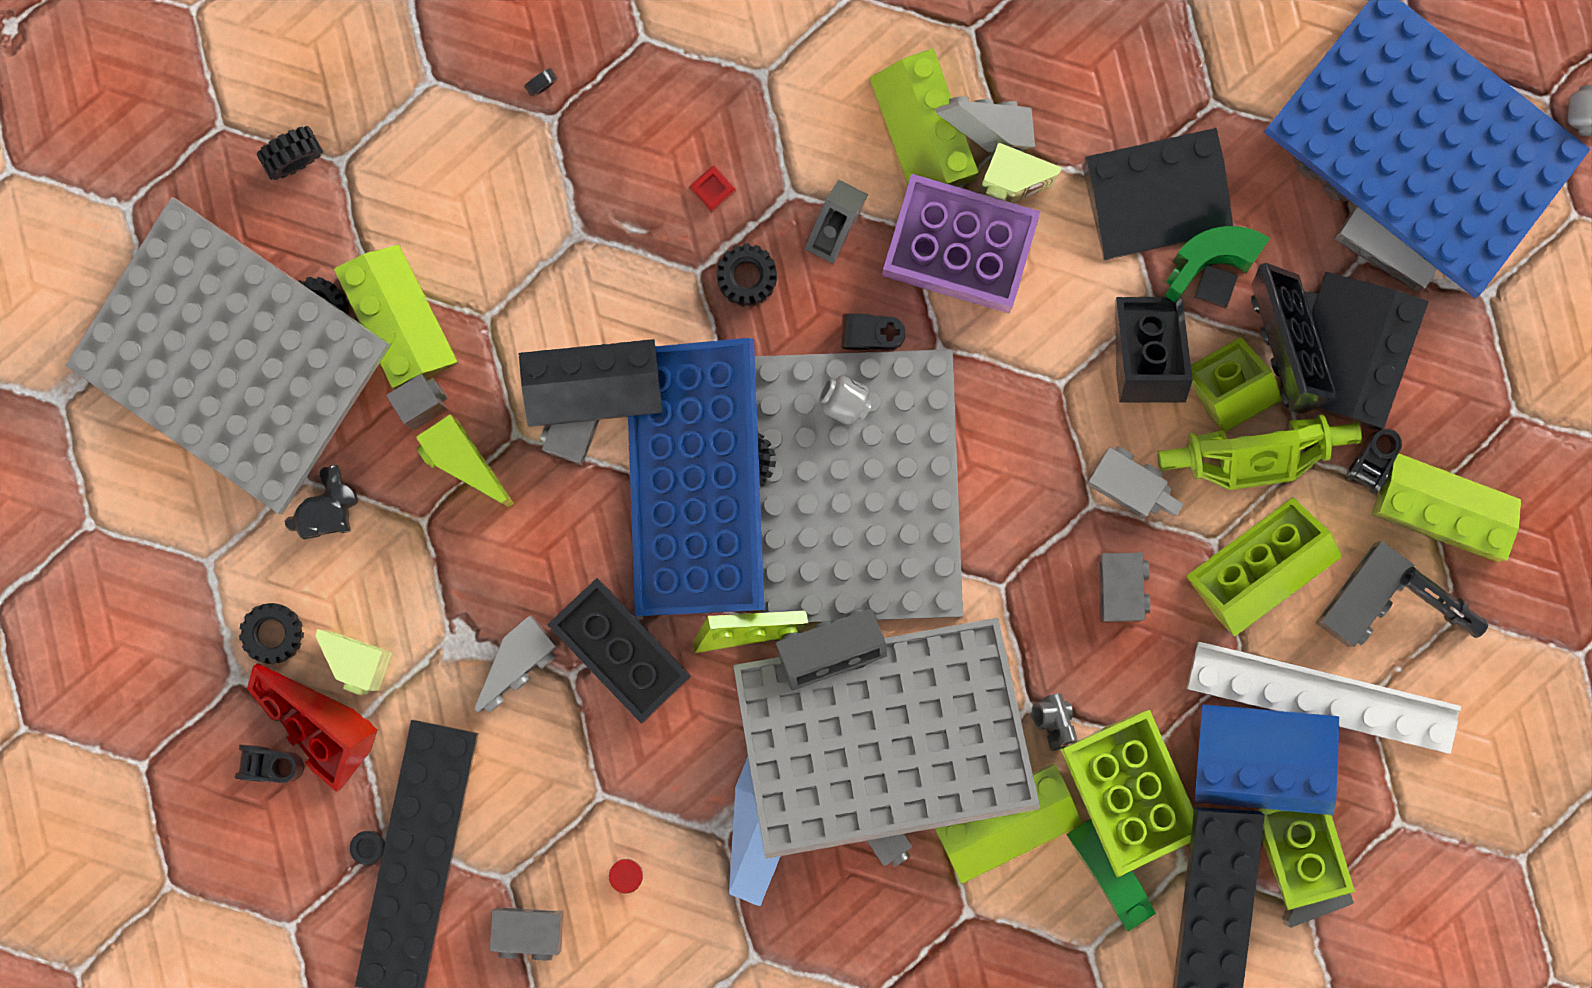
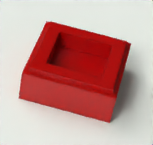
(712, 188)

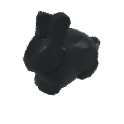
(324, 512)

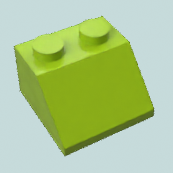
(1234, 384)

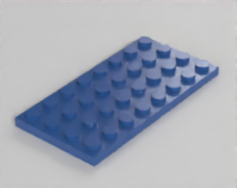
(698, 484)

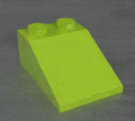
(454, 452)
(1305, 857)

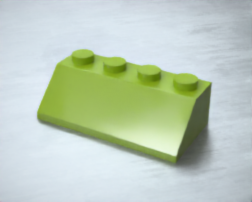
(921, 138)
(397, 311)
(1449, 508)
(1264, 566)
(990, 842)

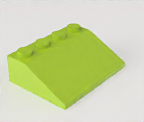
(1131, 791)

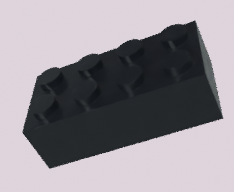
(619, 650)

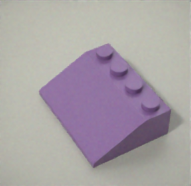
(960, 243)

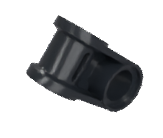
(864, 332)
(1374, 462)
(262, 764)

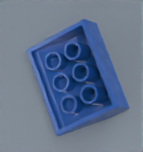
(1268, 759)

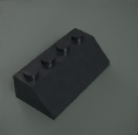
(590, 382)

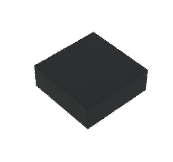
(1216, 286)

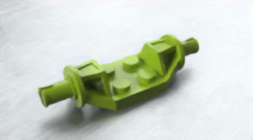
(1260, 458)

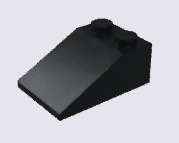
(1152, 350)

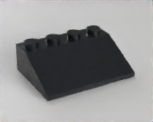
(1158, 193)
(1292, 339)
(1366, 345)

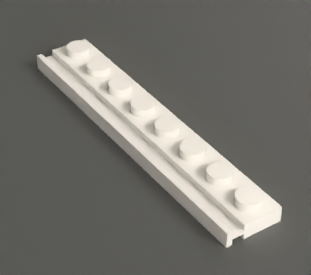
(1305, 690)

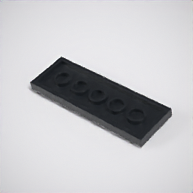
(1218, 898)

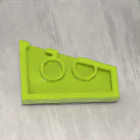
(744, 629)

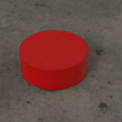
(626, 876)

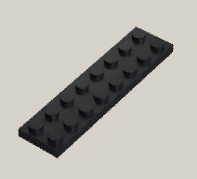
(417, 857)

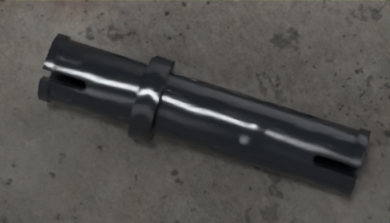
(1470, 622)

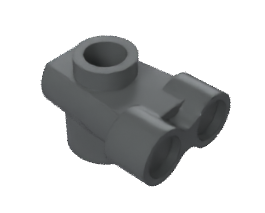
(1055, 716)

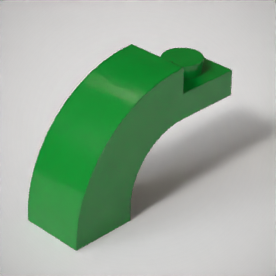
(1219, 245)
(1122, 892)

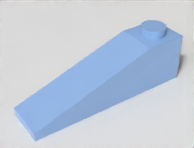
(749, 868)

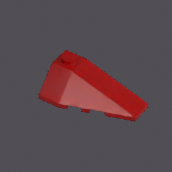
(325, 729)

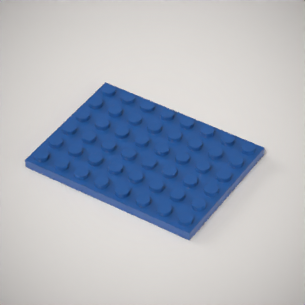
(1428, 142)

